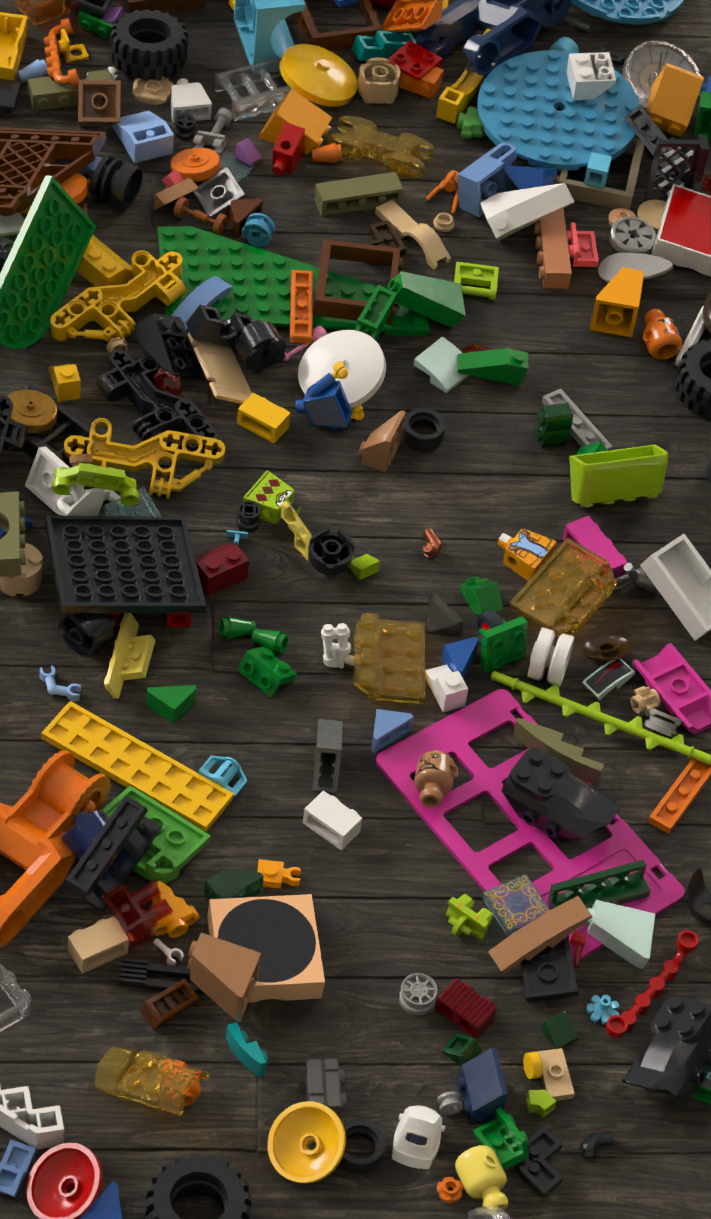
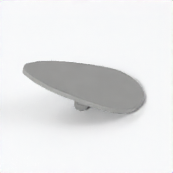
(650, 264)

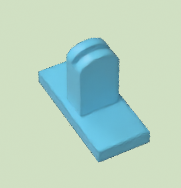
(237, 534)

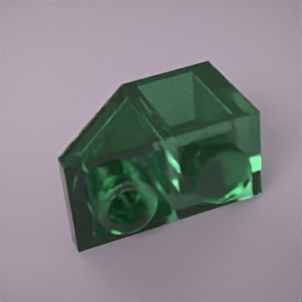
(233, 884)

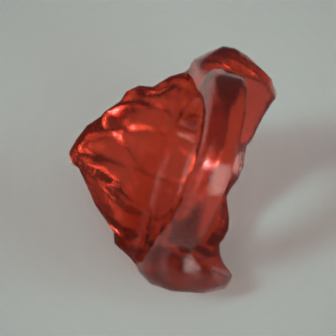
(167, 382)

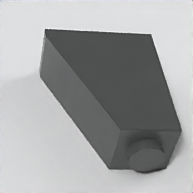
(327, 755)

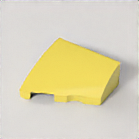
(295, 524)

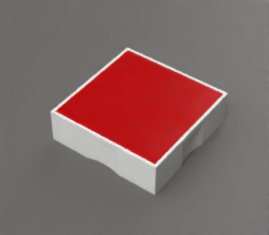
(686, 230)

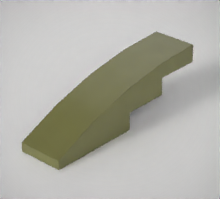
(551, 741)

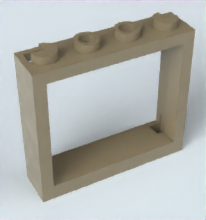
(607, 196)

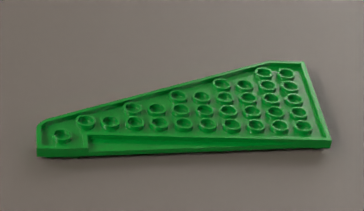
(264, 281)

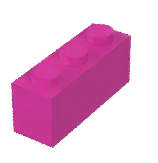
(590, 536)

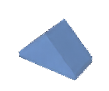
(390, 727)

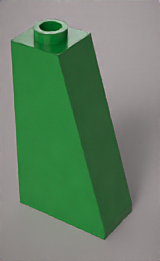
(430, 297)

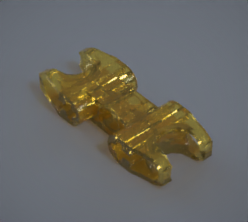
(394, 151)

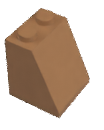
(224, 972)

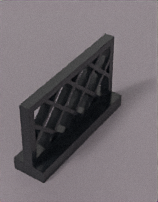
(692, 173)

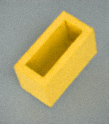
(263, 418)

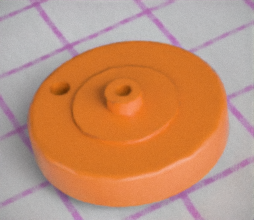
(196, 163)

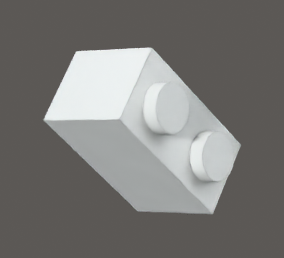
(332, 820)

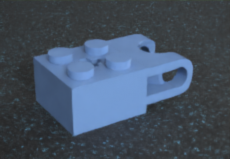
(485, 178)

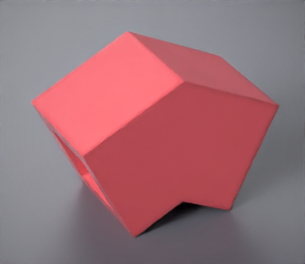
(172, 178)

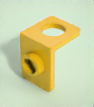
(65, 49)

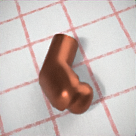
(433, 545)

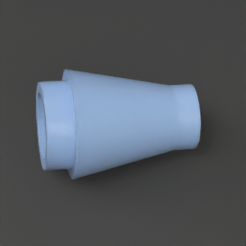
(34, 70)

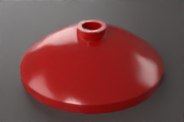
(56, 1175)

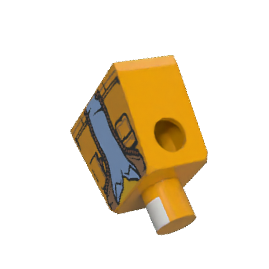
(526, 552)

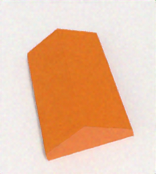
(413, 15)

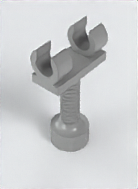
(222, 118)

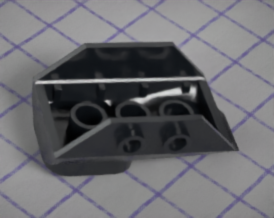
(555, 799)
(677, 1050)

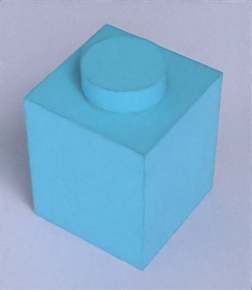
(597, 170)

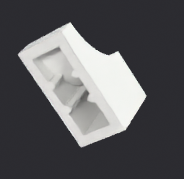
(447, 687)

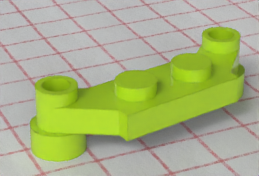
(97, 477)

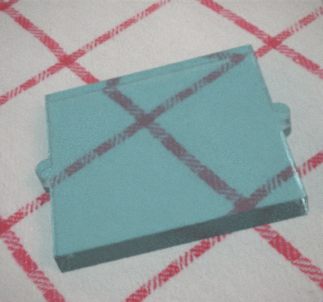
(237, 168)

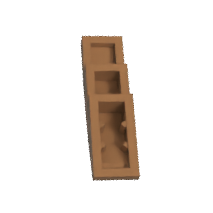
(540, 933)

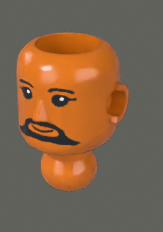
(661, 335)

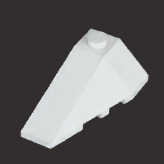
(520, 208)

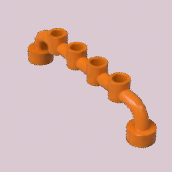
(53, 54)

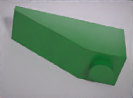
(497, 365)

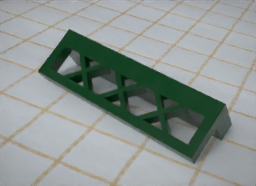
(618, 890)

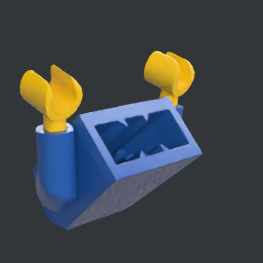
(327, 402)

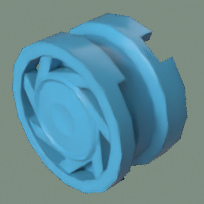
(258, 229)

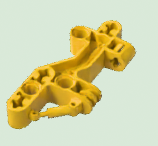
(150, 279)
(148, 455)

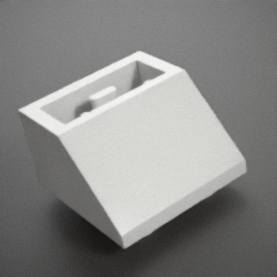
(590, 74)

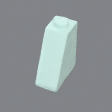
(623, 931)

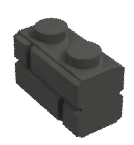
(324, 1083)

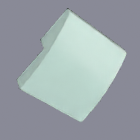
(441, 364)

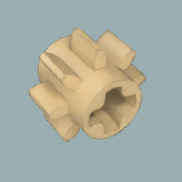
(644, 700)

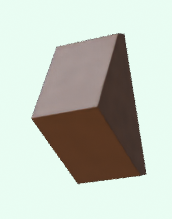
(240, 211)

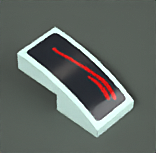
(607, 677)

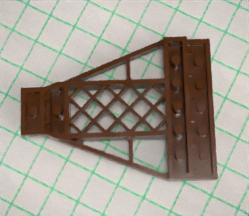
(32, 154)

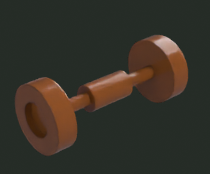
(182, 207)

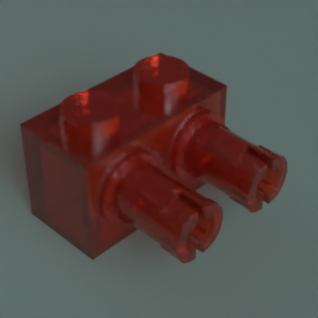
(128, 911)

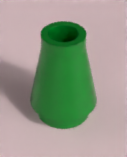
(235, 627)
(271, 639)

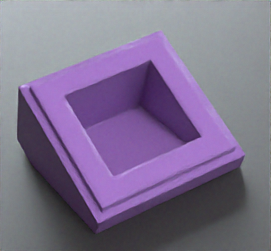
(113, 14)
(247, 152)

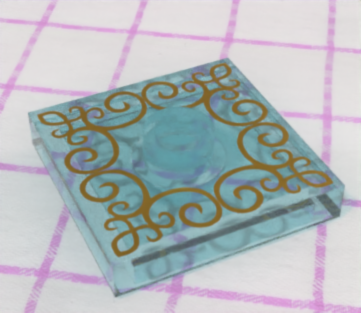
(515, 903)

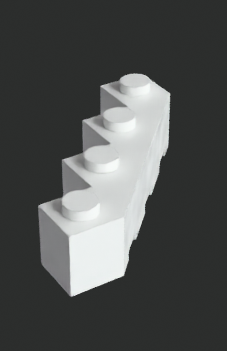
(36, 1127)

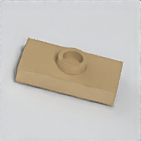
(556, 1074)

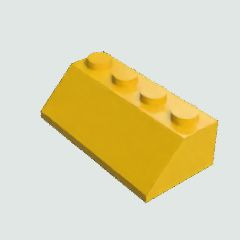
(103, 266)

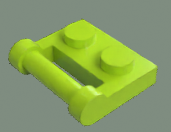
(477, 275)

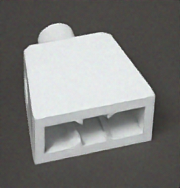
(190, 99)

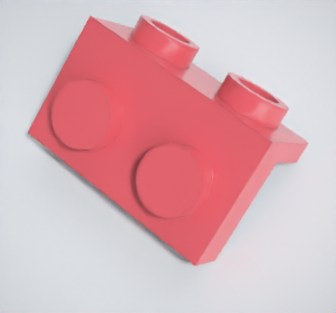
(582, 247)

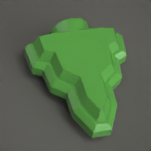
(470, 124)

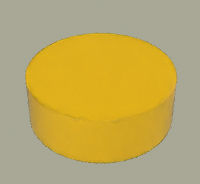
(532, 1065)

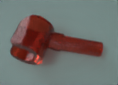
(578, 939)

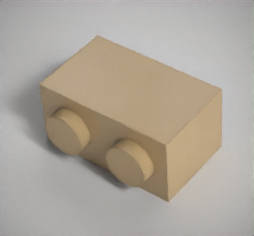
(97, 944)

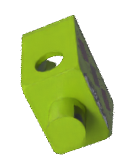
(269, 494)

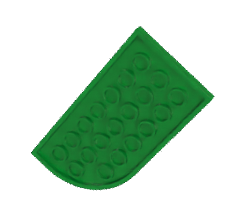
(41, 265)

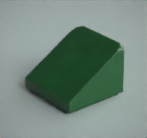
(559, 1030)
(462, 1049)

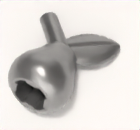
(637, 577)

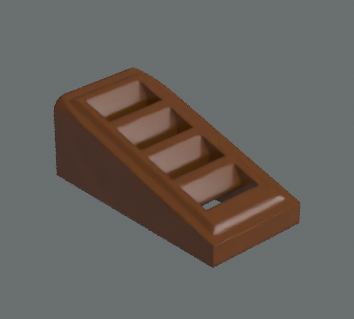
(155, 1012)

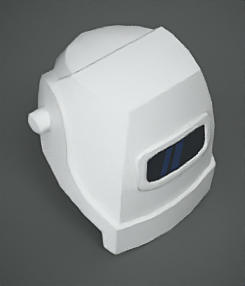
(417, 1137)

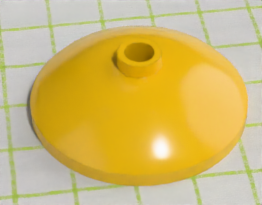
(295, 1132)

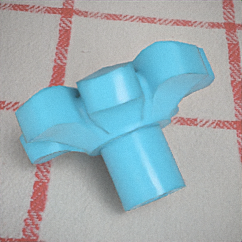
(602, 1008)

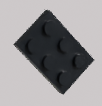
(549, 973)

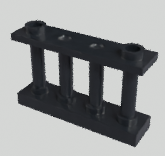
(649, 134)
(66, 422)
(114, 852)

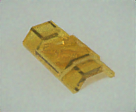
(146, 1078)

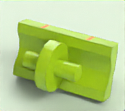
(467, 920)

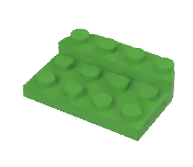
(173, 845)

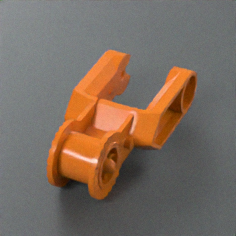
(34, 832)

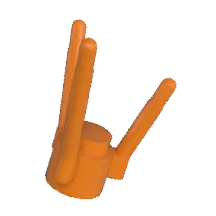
(450, 184)

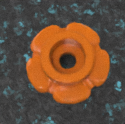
(450, 1196)

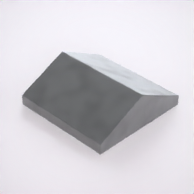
(217, 192)

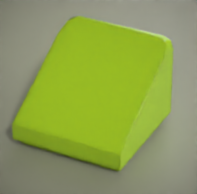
(365, 566)

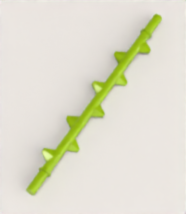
(593, 711)

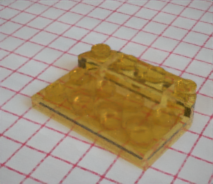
(566, 589)
(390, 659)

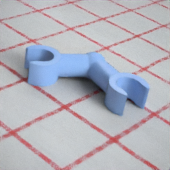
(54, 689)

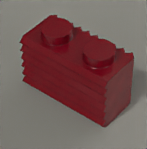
(466, 1008)

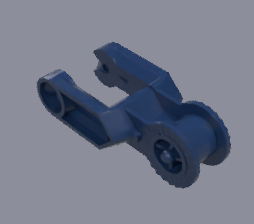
(512, 32)

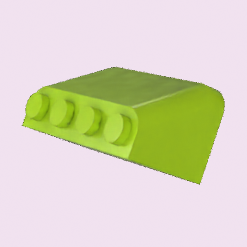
(618, 475)

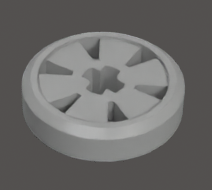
(632, 226)

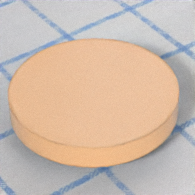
(619, 213)

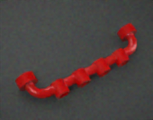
(619, 1025)

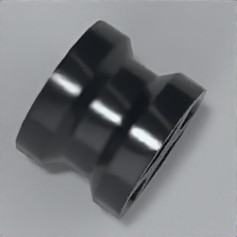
(185, 126)

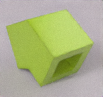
(540, 1102)

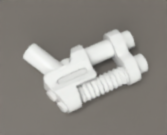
(336, 653)

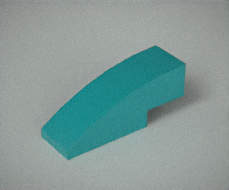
(381, 46)

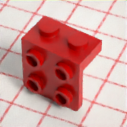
(415, 60)

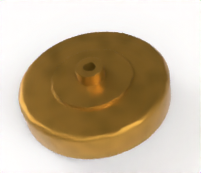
(33, 410)

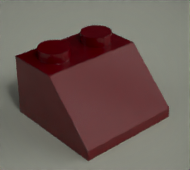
(221, 568)

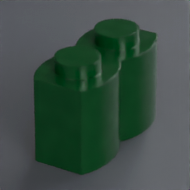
(553, 424)

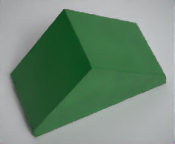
(171, 701)

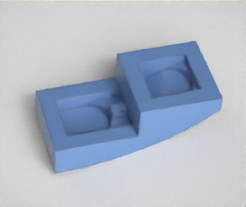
(15, 1167)

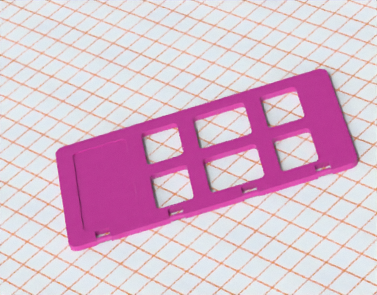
(453, 737)

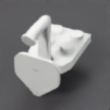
(77, 502)

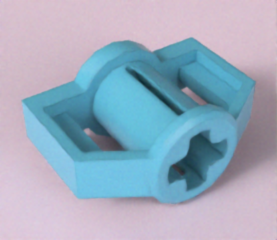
(220, 777)

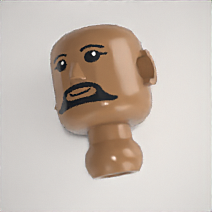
(434, 777)

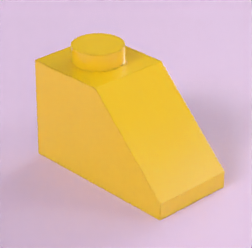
(65, 381)

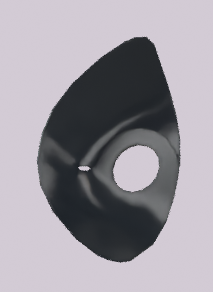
(697, 895)

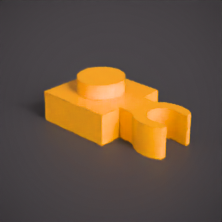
(275, 874)

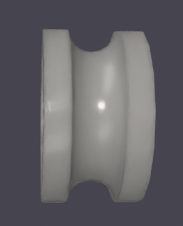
(450, 1103)

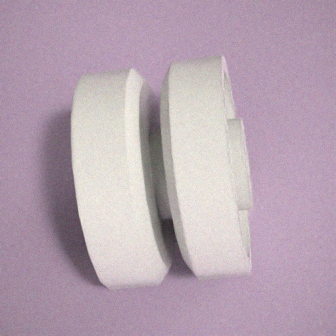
(548, 656)

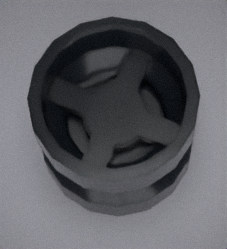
(248, 516)

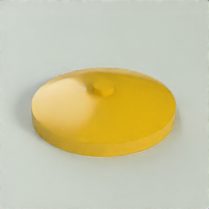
(318, 75)

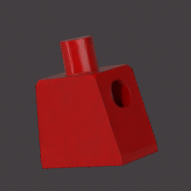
(285, 157)

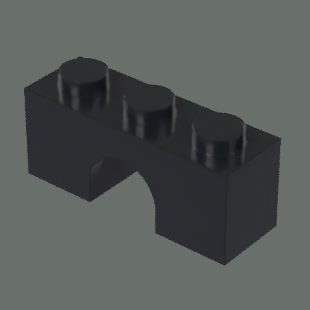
(208, 326)

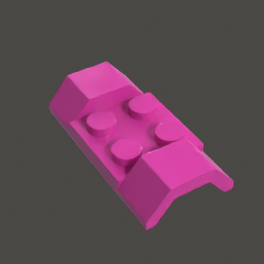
(678, 687)

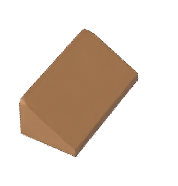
(174, 192)

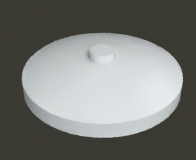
(359, 355)

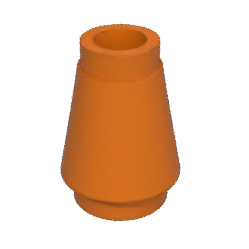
(329, 153)

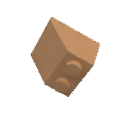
(99, 102)

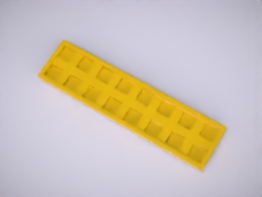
(138, 765)

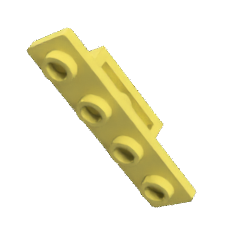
(129, 657)

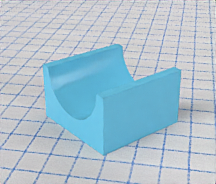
(264, 27)

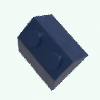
(482, 1087)

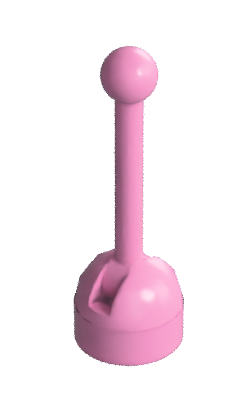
(317, 333)

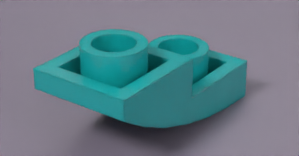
(247, 1053)

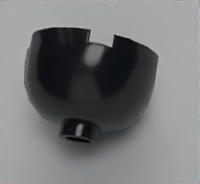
(331, 552)

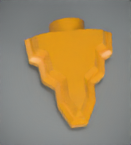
(176, 923)

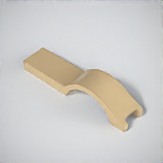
(422, 233)

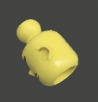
(482, 1175)

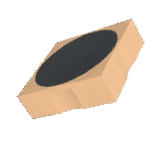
(283, 934)

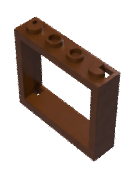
(338, 39)
(354, 252)

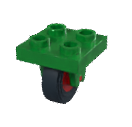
(501, 640)

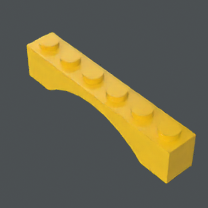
(457, 97)

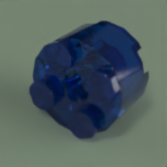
(84, 831)

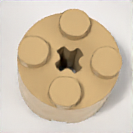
(378, 81)
(31, 575)

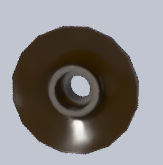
(607, 648)

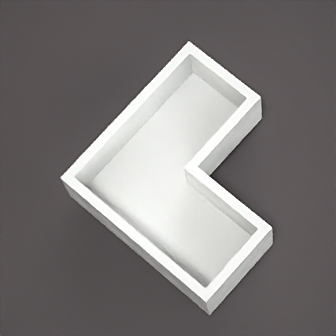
(683, 583)

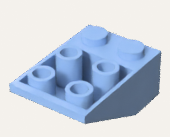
(145, 136)

